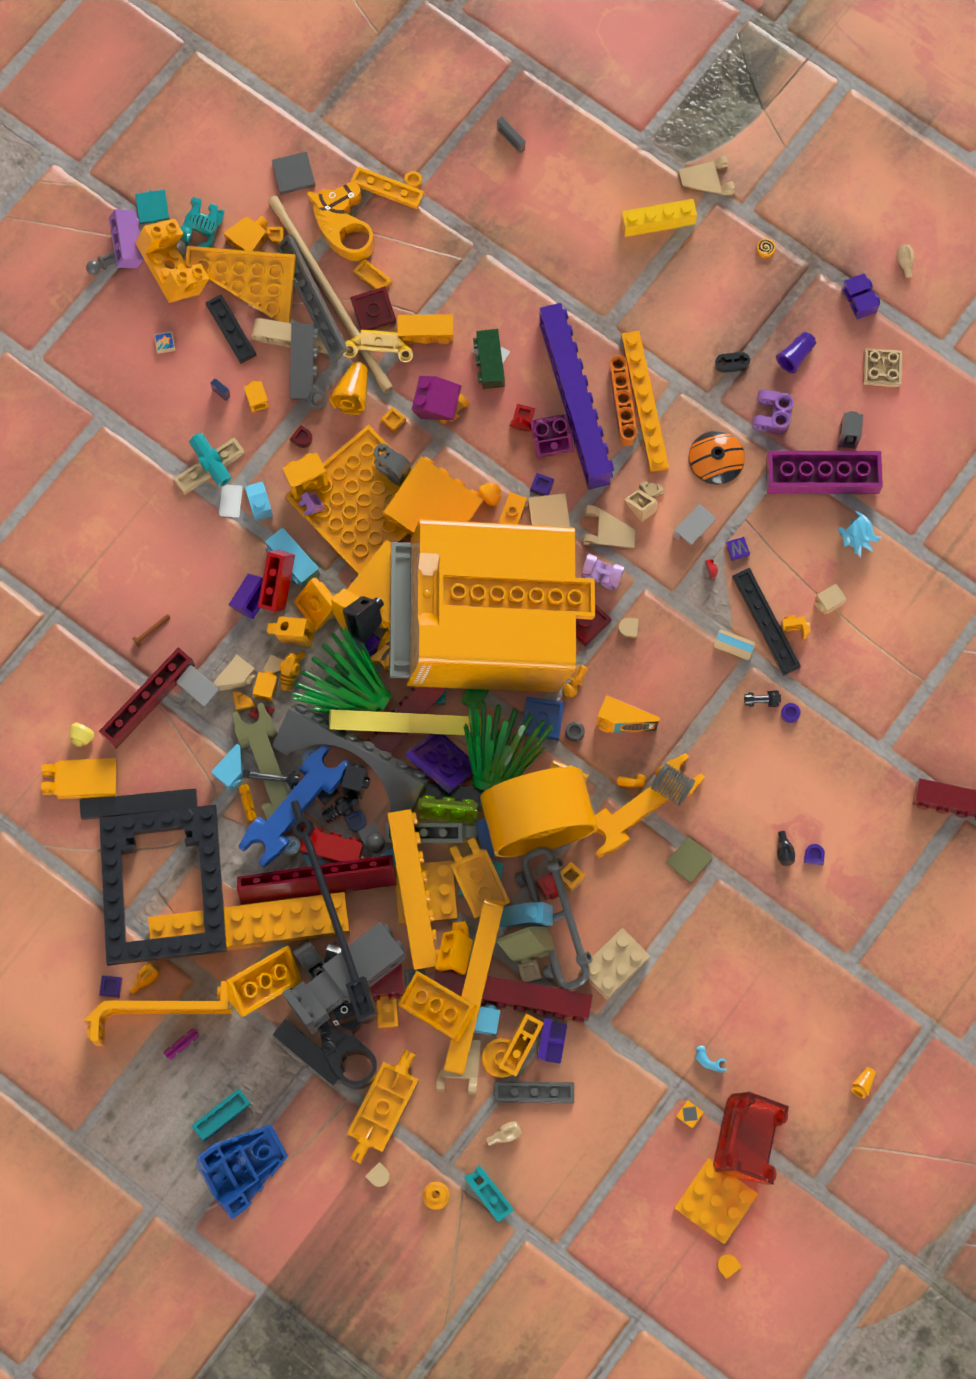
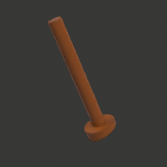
(138, 640)

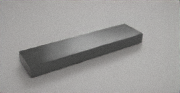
(534, 1092)

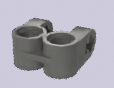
(394, 466)

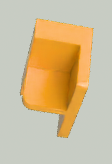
(454, 952)

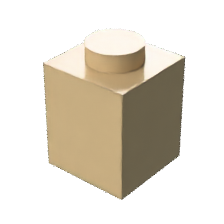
(830, 599)

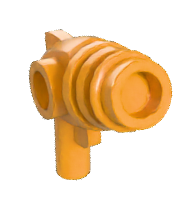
(290, 668)

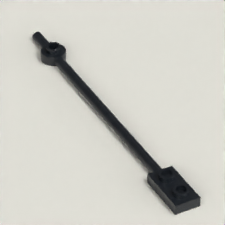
(358, 987)

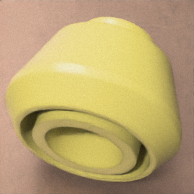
(80, 734)

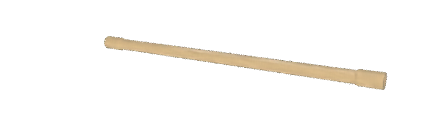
(279, 210)

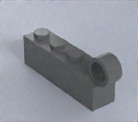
(302, 364)
(440, 832)

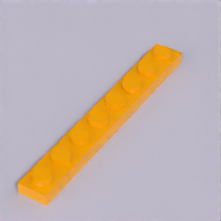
(644, 401)

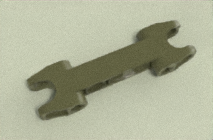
(258, 736)

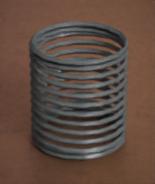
(680, 777)

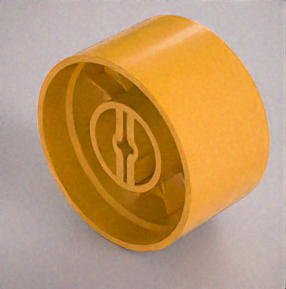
(538, 811)

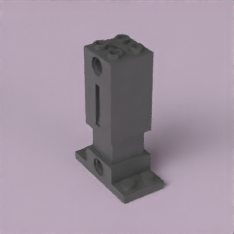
(373, 956)

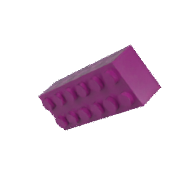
(824, 472)

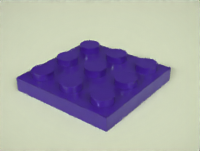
(441, 761)

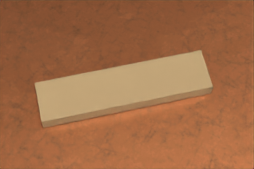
(197, 475)

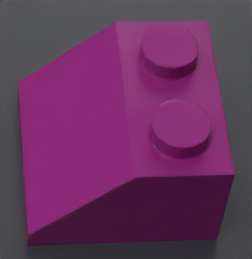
(436, 398)

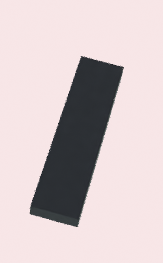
(230, 329)
(305, 1050)

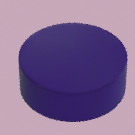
(790, 713)

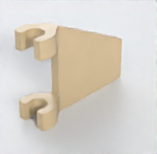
(705, 177)
(610, 530)
(470, 1073)

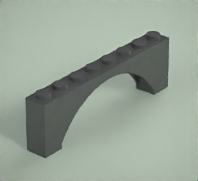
(304, 728)

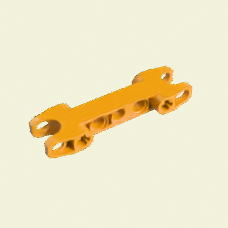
(615, 825)

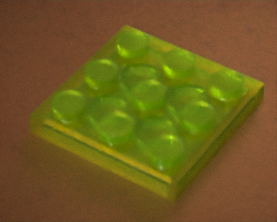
(448, 809)

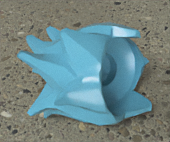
(859, 534)

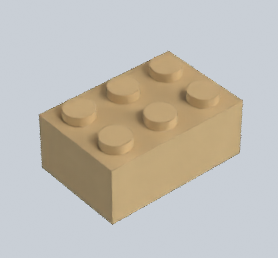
(616, 963)

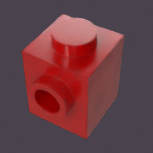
(547, 886)

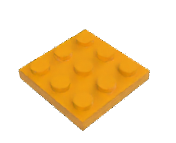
(441, 890)
(716, 1202)

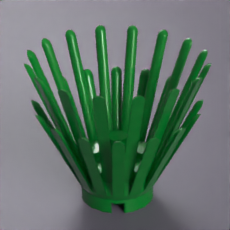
(365, 693)
(492, 758)

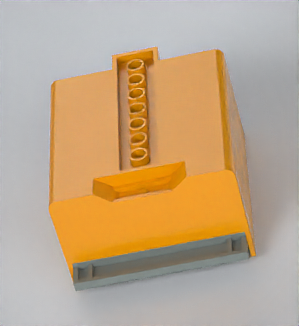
(486, 606)

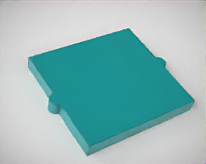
(152, 206)

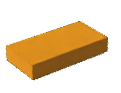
(371, 275)

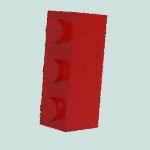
(276, 580)
(333, 847)

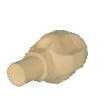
(905, 258)
(505, 1133)

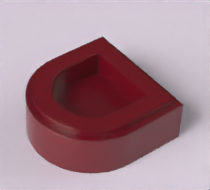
(301, 437)

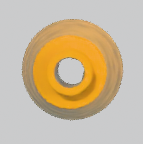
(351, 390)

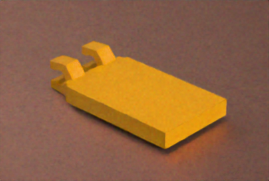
(81, 778)
(477, 877)

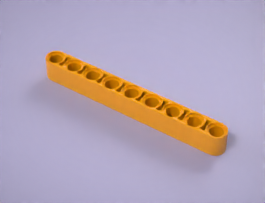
(476, 980)

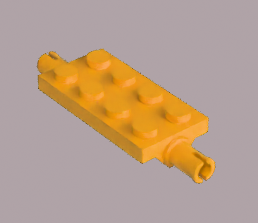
(382, 1106)

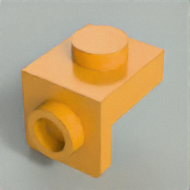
(795, 623)

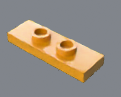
(513, 509)

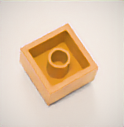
(305, 475)

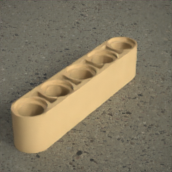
(278, 334)

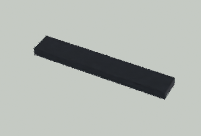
(766, 621)
(137, 803)

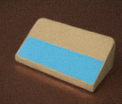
(734, 644)

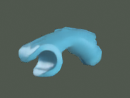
(702, 1058)

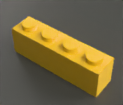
(658, 217)

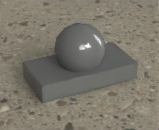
(373, 840)

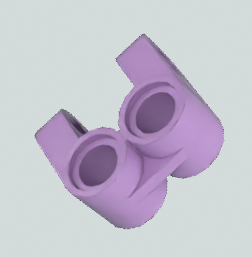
(607, 575)

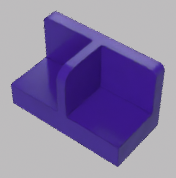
(552, 1041)

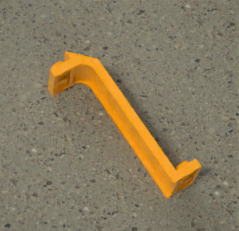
(98, 1017)

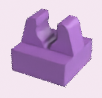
(313, 503)

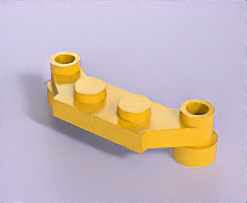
(379, 341)

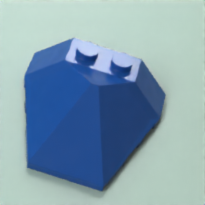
(240, 1167)

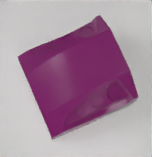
(551, 435)

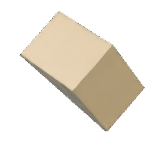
(641, 504)

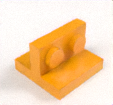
(315, 603)

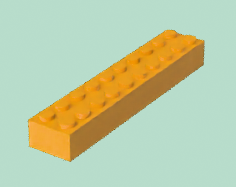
(261, 922)

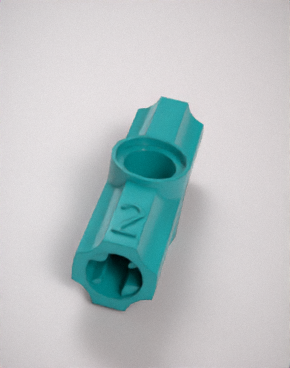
(210, 460)

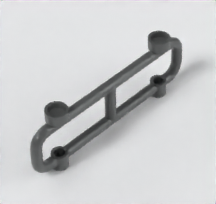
(525, 878)

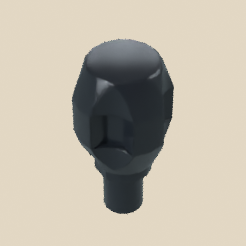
(785, 850)

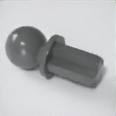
(93, 267)

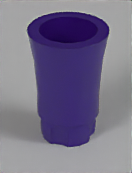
(796, 352)

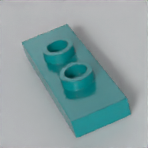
(221, 1115)

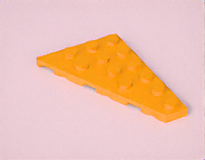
(256, 277)

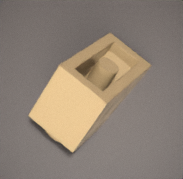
(236, 675)

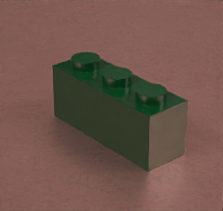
(489, 359)

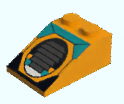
(622, 717)

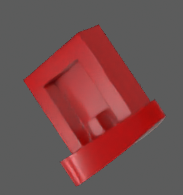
(522, 417)

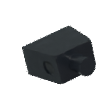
(363, 617)

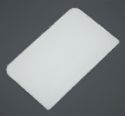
(230, 501)

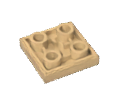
(882, 367)

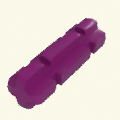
(181, 1044)

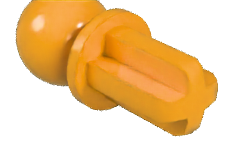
(570, 689)

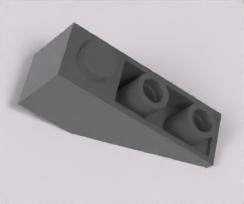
(309, 959)

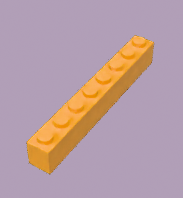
(412, 888)

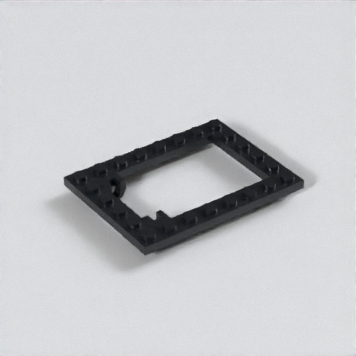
(200, 829)

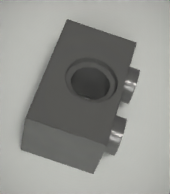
(850, 430)

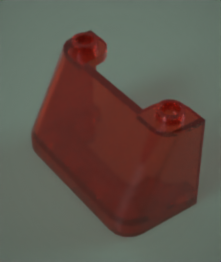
(748, 1137)

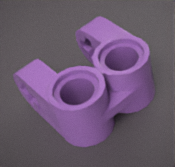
(773, 399)

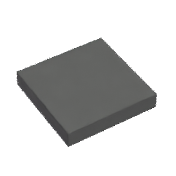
(293, 173)

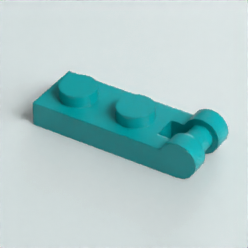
(489, 1194)

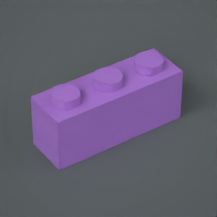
(124, 234)

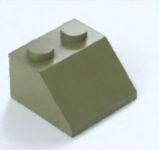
(527, 944)

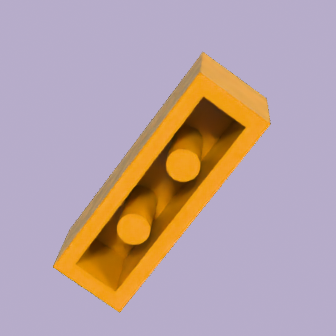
(425, 328)

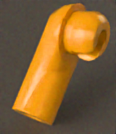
(632, 783)

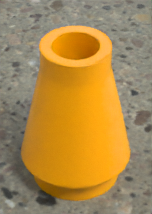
(863, 1084)

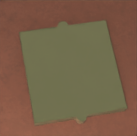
(689, 859)

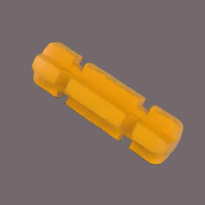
(247, 802)

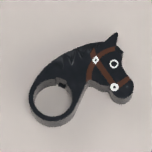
(339, 1042)

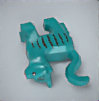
(201, 223)

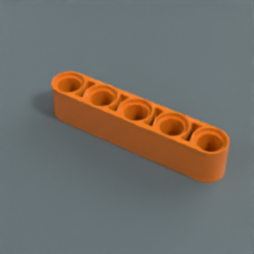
(623, 409)

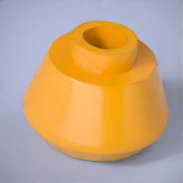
(490, 493)
(441, 1199)

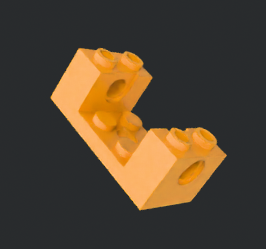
(159, 247)

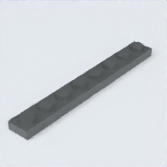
(314, 302)

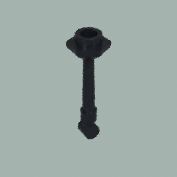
(292, 779)

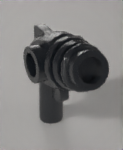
(343, 806)

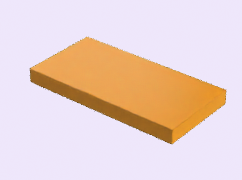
(437, 1006)

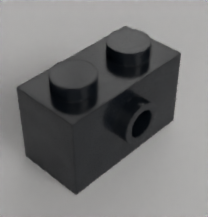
(355, 781)

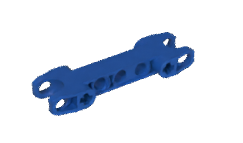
(272, 831)

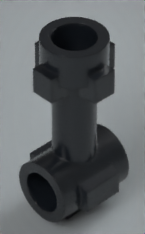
(773, 699)

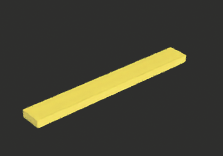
(398, 722)

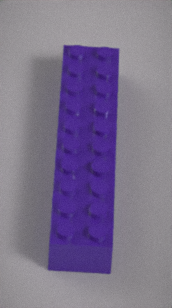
(575, 396)

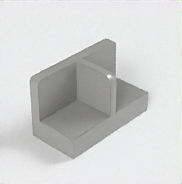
(694, 525)
(198, 686)

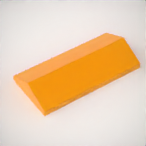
(263, 981)

